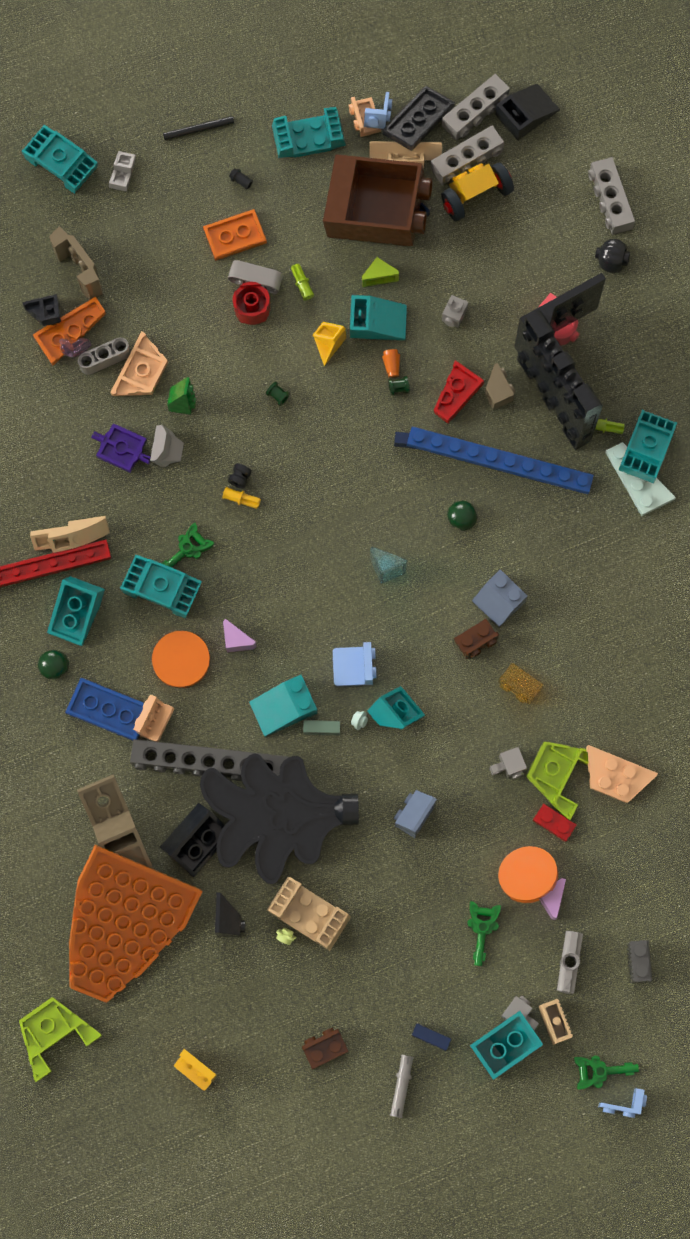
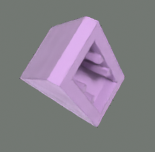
(236, 639)
(553, 899)

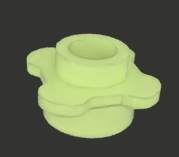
(285, 936)

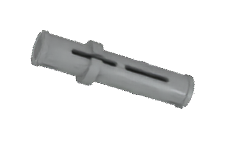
(401, 1086)

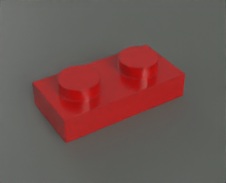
(554, 822)

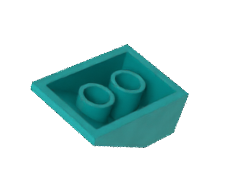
(75, 610)
(283, 706)
(506, 1045)

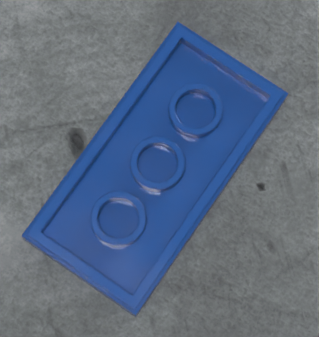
(105, 708)

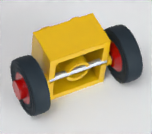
(477, 181)

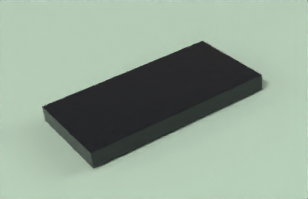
(418, 118)

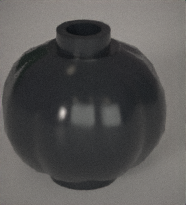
(613, 255)

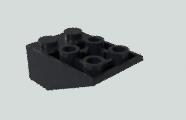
(525, 110)

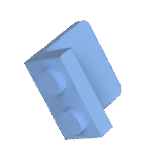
(354, 665)

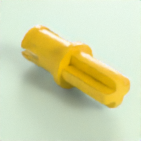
(241, 498)

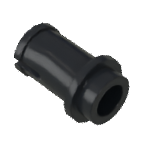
(240, 178)

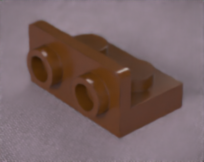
(476, 638)
(324, 1048)

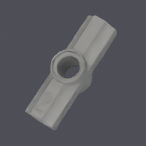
(571, 949)

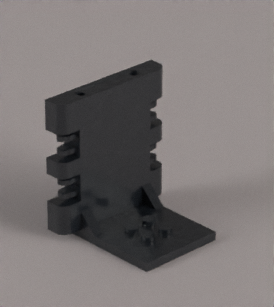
(555, 369)

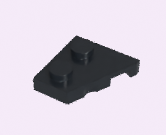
(44, 310)

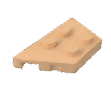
(141, 370)
(615, 775)

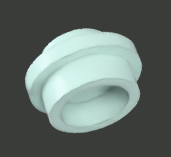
(359, 720)

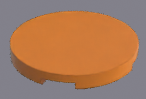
(180, 659)
(528, 874)

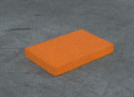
(234, 234)

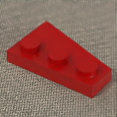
(459, 389)

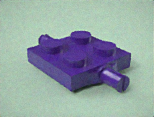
(121, 447)

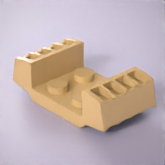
(308, 913)

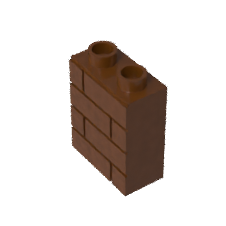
(376, 200)

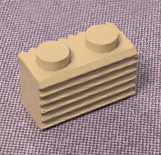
(555, 1021)

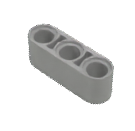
(245, 272)
(109, 348)

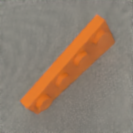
(72, 327)

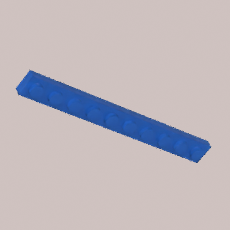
(500, 460)

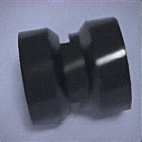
(239, 476)

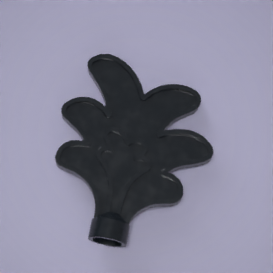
(275, 811)

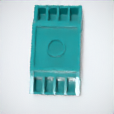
(308, 135)
(60, 158)
(647, 446)
(160, 585)

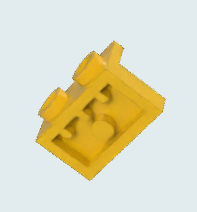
(195, 1070)

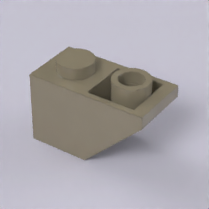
(498, 390)

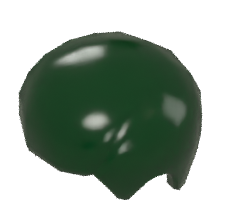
(462, 515)
(53, 664)

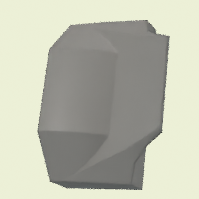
(166, 447)

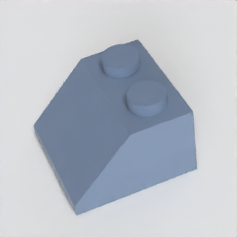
(500, 598)
(415, 812)

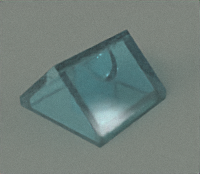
(387, 565)

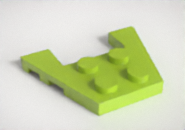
(551, 772)
(46, 1027)

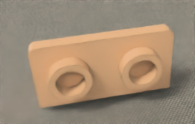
(357, 109)
(153, 719)

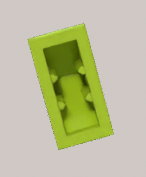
(379, 273)

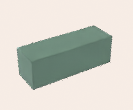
(314, 727)

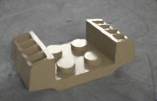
(67, 245)

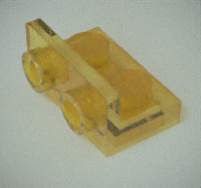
(520, 683)

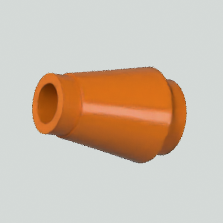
(392, 362)

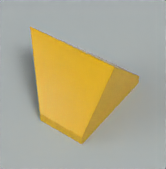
(329, 339)

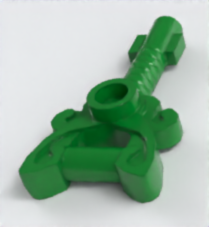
(187, 548)
(482, 928)
(600, 1071)

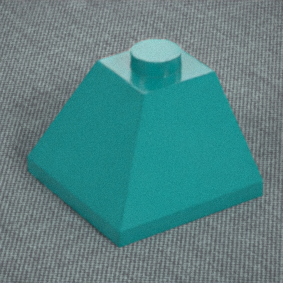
(395, 709)

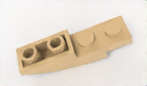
(71, 536)

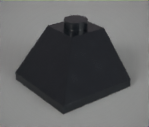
(227, 919)

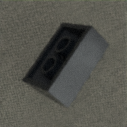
(194, 840)

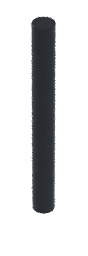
(197, 128)

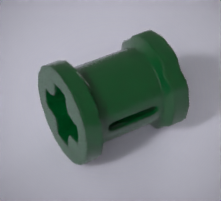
(399, 385)
(277, 393)

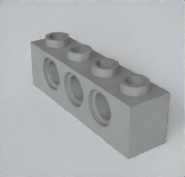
(492, 87)
(488, 138)
(607, 170)

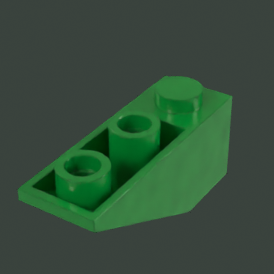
(182, 397)

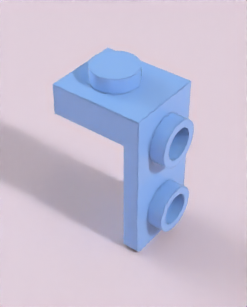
(377, 117)
(638, 1101)

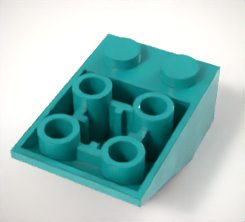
(377, 318)

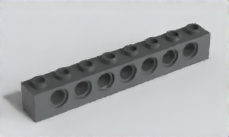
(142, 748)

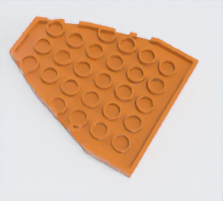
(122, 921)

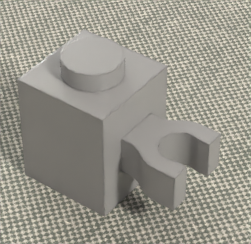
(454, 311)
(511, 763)
(520, 1004)

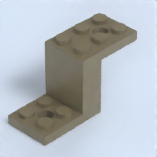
(112, 820)

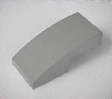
(122, 171)

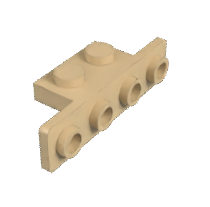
(395, 151)

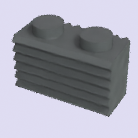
(639, 962)

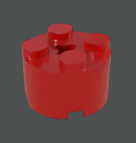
(251, 313)

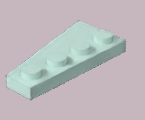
(644, 494)

